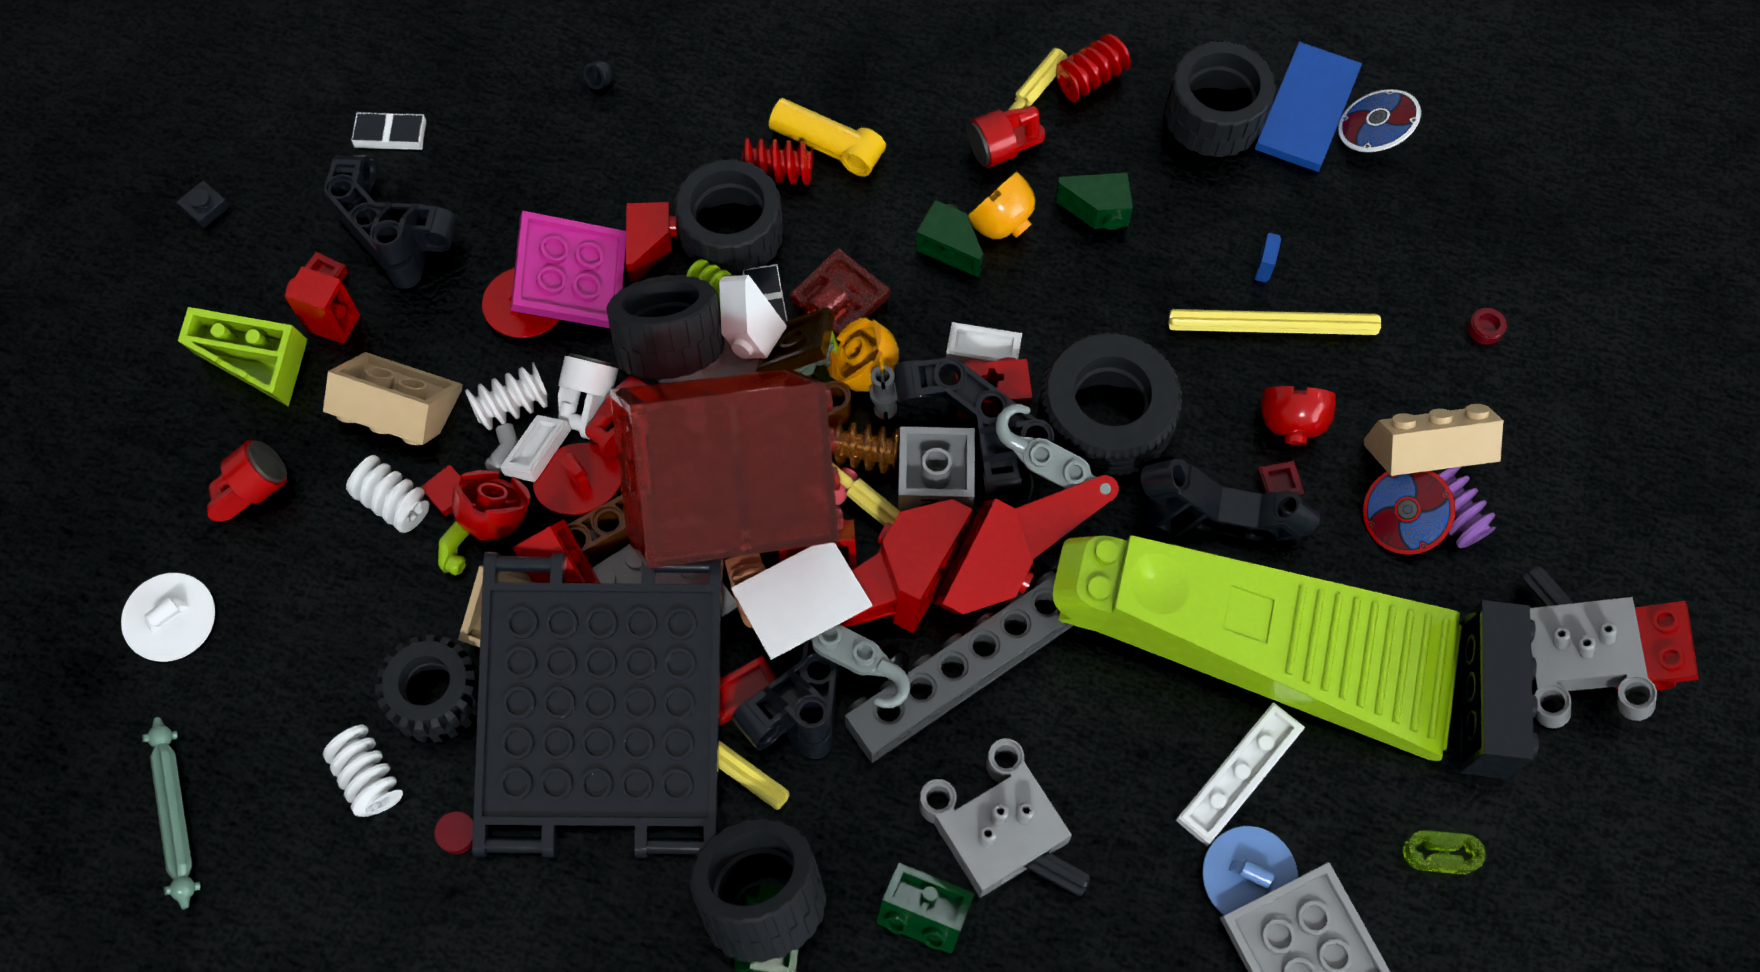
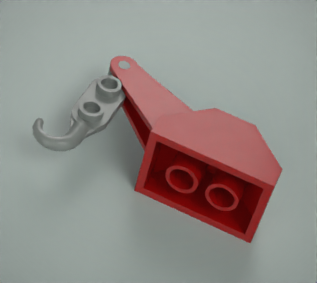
(1005, 539)
(899, 584)

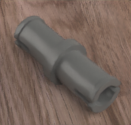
(883, 392)

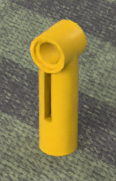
(855, 149)

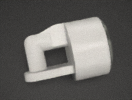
(586, 376)

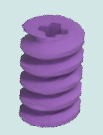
(1468, 519)

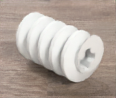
(508, 397)
(387, 494)
(359, 773)

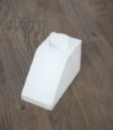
(748, 318)

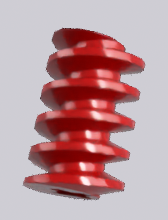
(1092, 66)
(781, 161)

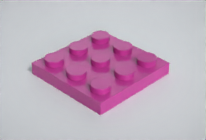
(567, 269)

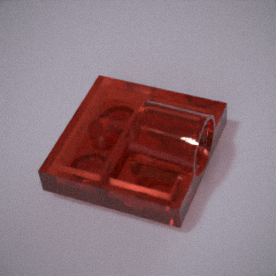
(844, 288)

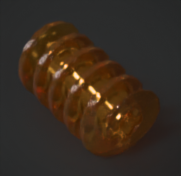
(865, 447)

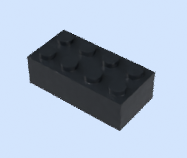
(1496, 690)

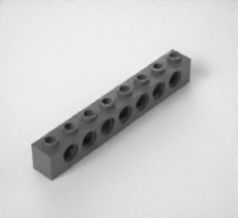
(880, 737)

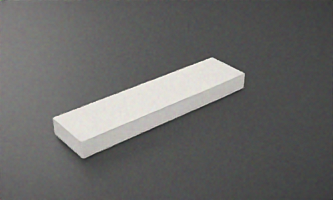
(1240, 774)

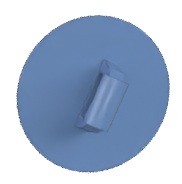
(1246, 866)

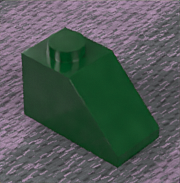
(1097, 199)
(950, 238)

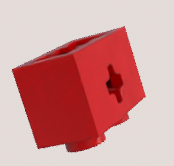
(1006, 375)

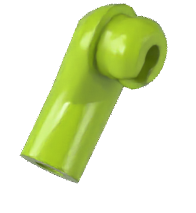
(448, 550)

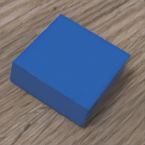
(1268, 257)

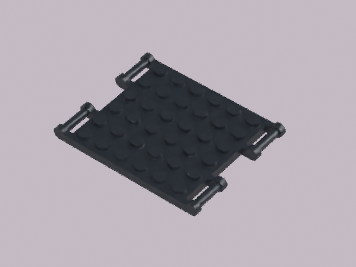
(597, 706)

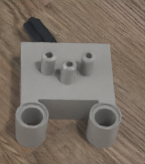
(1585, 649)
(1004, 828)

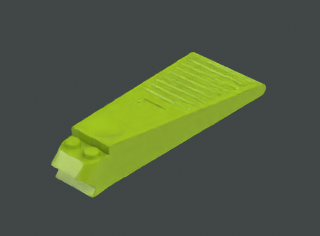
(1291, 637)

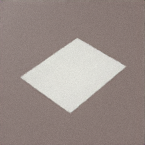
(801, 598)

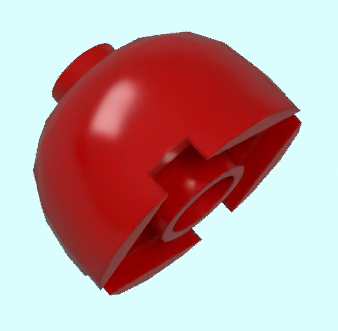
(1297, 413)
(489, 505)

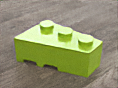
(248, 348)

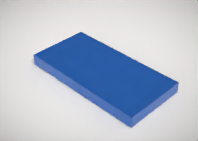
(1308, 106)

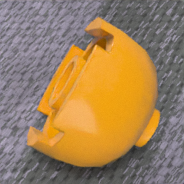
(1005, 209)
(861, 349)

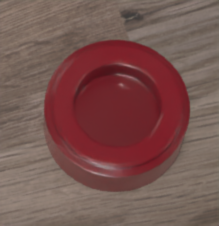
(1487, 326)
(454, 832)

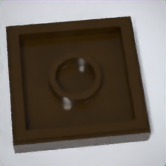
(802, 342)

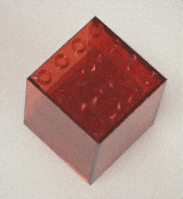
(726, 466)

